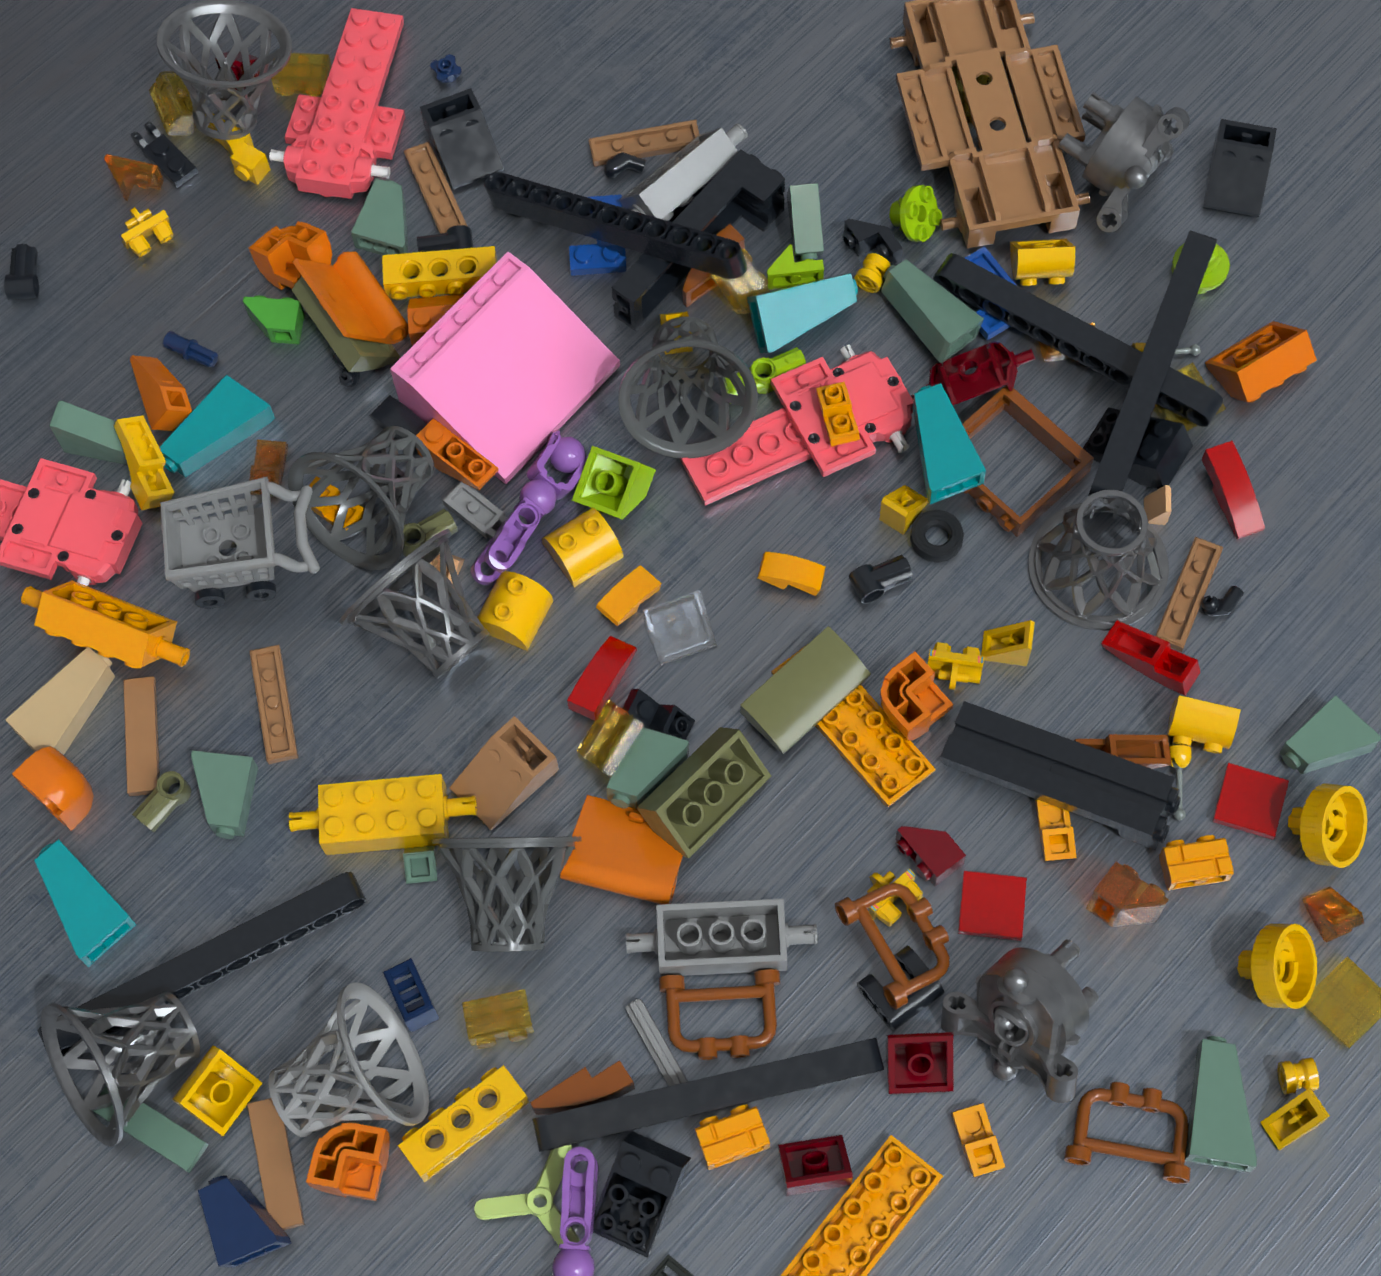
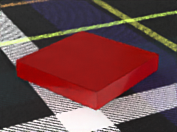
(1250, 801)
(992, 905)

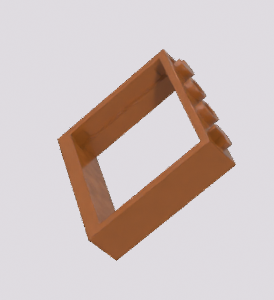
(1049, 435)

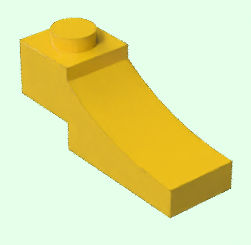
(246, 159)
(144, 462)

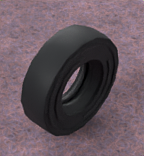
(932, 552)

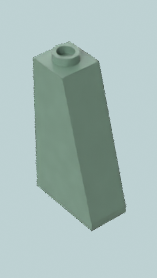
(930, 310)
(1218, 1110)

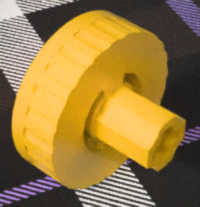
(1331, 825)
(1281, 966)

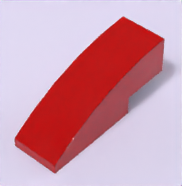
(1233, 489)
(1152, 657)
(601, 678)

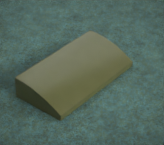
(354, 353)
(804, 690)

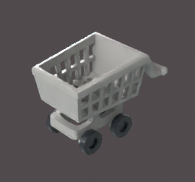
(194, 546)

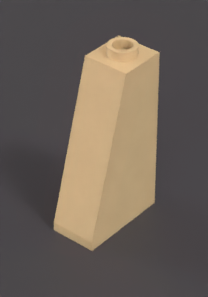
(64, 703)

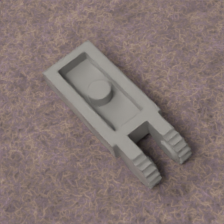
(474, 509)

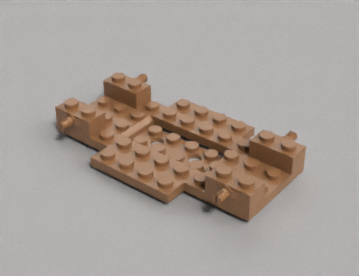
(1009, 179)

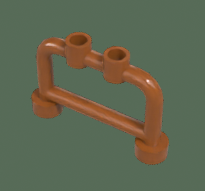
(918, 911)
(708, 1046)
(1149, 1101)

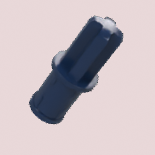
(190, 349)

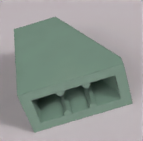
(382, 220)
(805, 221)
(86, 433)
(1329, 738)
(645, 767)
(225, 790)

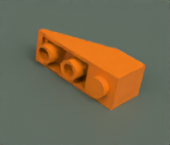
(161, 393)
(455, 456)

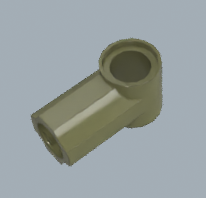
(427, 529)
(161, 804)

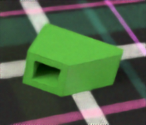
(277, 318)

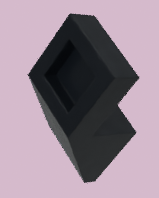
(866, 236)
(658, 717)

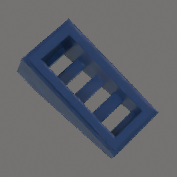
(420, 1012)

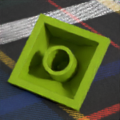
(612, 483)

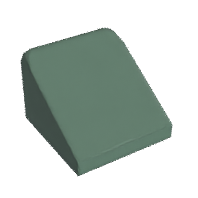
(420, 864)

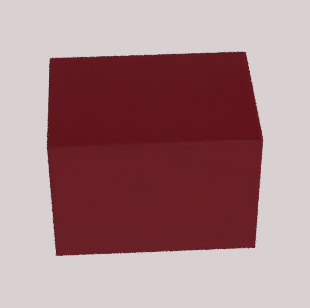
(920, 1062)
(815, 1165)

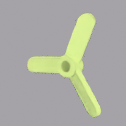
(524, 1203)

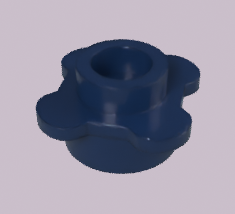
(449, 74)

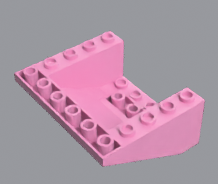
(504, 367)

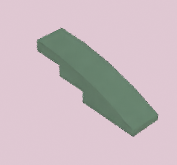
(160, 1135)

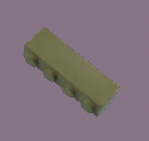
(704, 791)

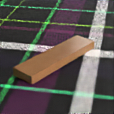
(644, 142)
(434, 187)
(1189, 593)
(273, 704)
(141, 735)
(275, 1164)

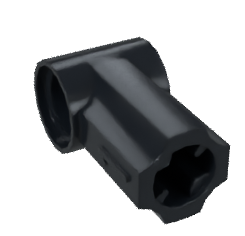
(456, 238)
(22, 280)
(872, 581)

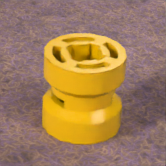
(870, 276)
(1298, 1075)

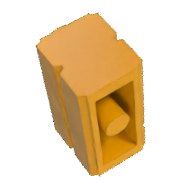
(1195, 862)
(732, 1136)

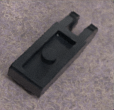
(166, 155)

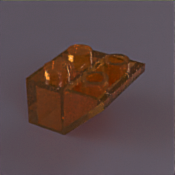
(1126, 898)

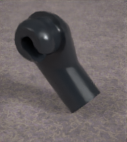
(622, 162)
(348, 379)
(1222, 606)

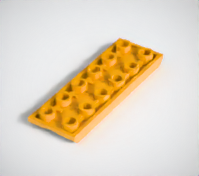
(873, 746)
(868, 1215)

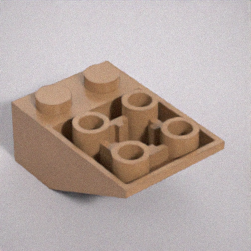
(505, 772)

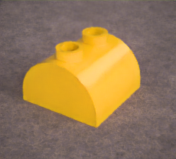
(1042, 259)
(583, 546)
(515, 609)
(1202, 723)
(217, 1090)

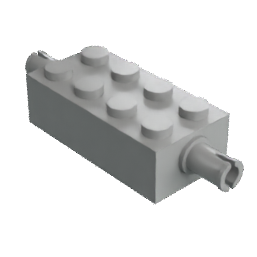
(684, 173)
(721, 937)

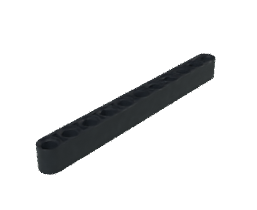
(617, 225)
(1071, 336)
(1154, 364)
(231, 949)
(707, 1094)

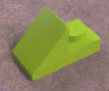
(787, 273)

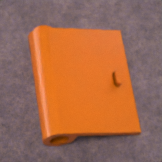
(354, 299)
(621, 854)

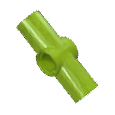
(772, 367)

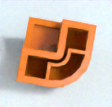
(279, 248)
(912, 697)
(56, 785)
(350, 1161)

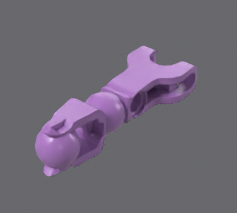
(536, 500)
(578, 1207)

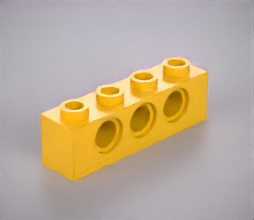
(427, 265)
(458, 1140)

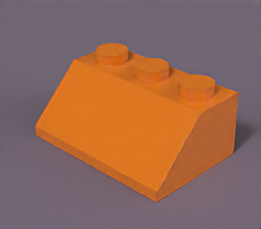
(426, 312)
(1262, 360)

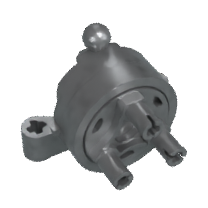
(1126, 150)
(1027, 1015)

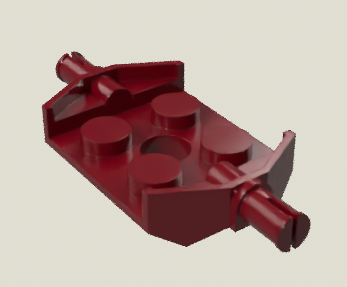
(994, 366)

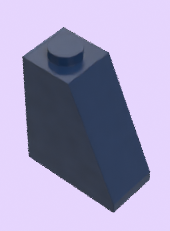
(238, 1223)

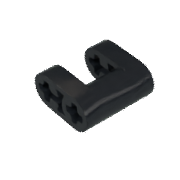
(917, 1001)

